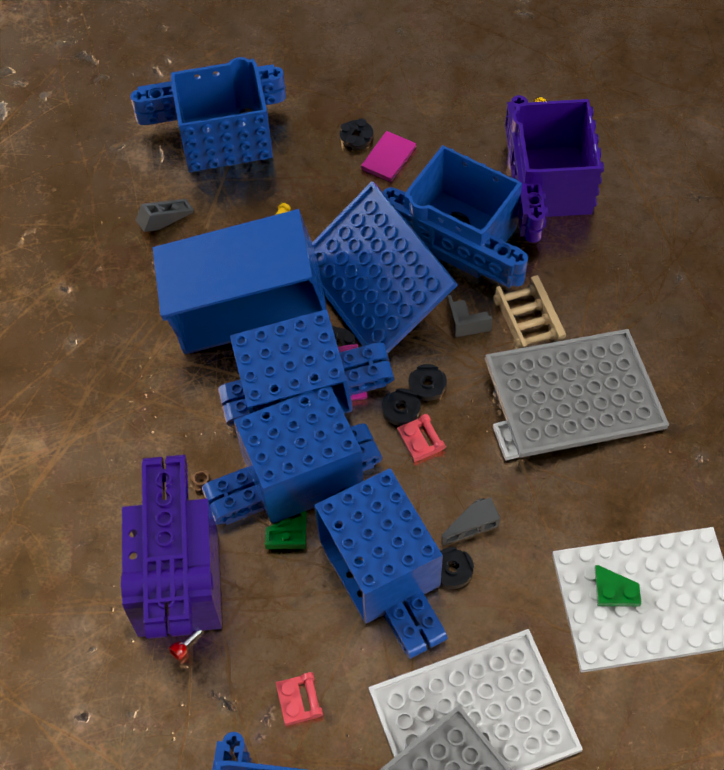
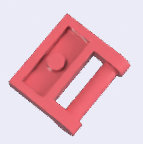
(415, 441)
(291, 699)

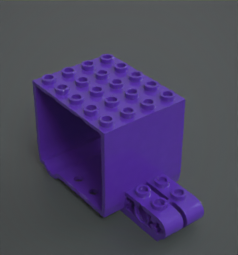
(554, 158)
(176, 570)

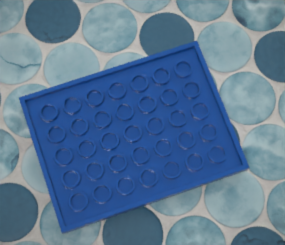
(378, 270)

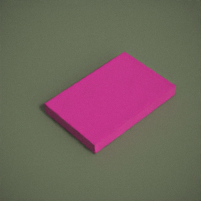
(388, 156)

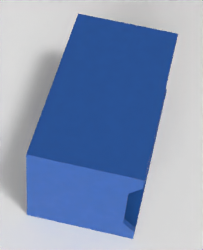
(237, 280)

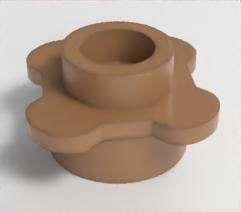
(200, 475)

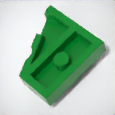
(287, 533)
(616, 589)

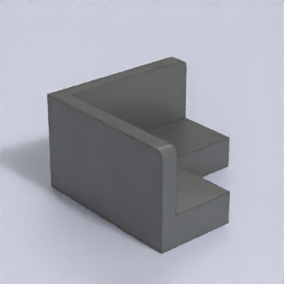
(466, 324)

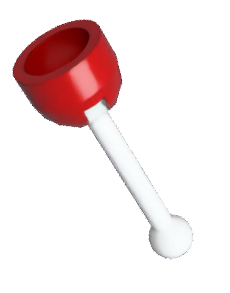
(179, 649)

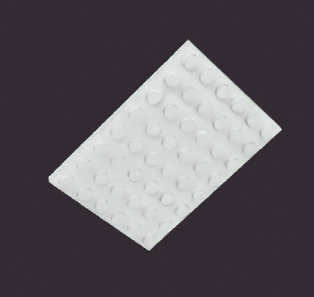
(679, 599)
(499, 688)

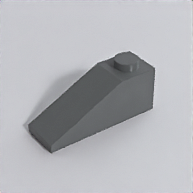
(161, 214)
(474, 520)

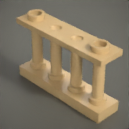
(541, 303)

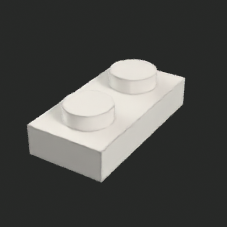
(505, 440)

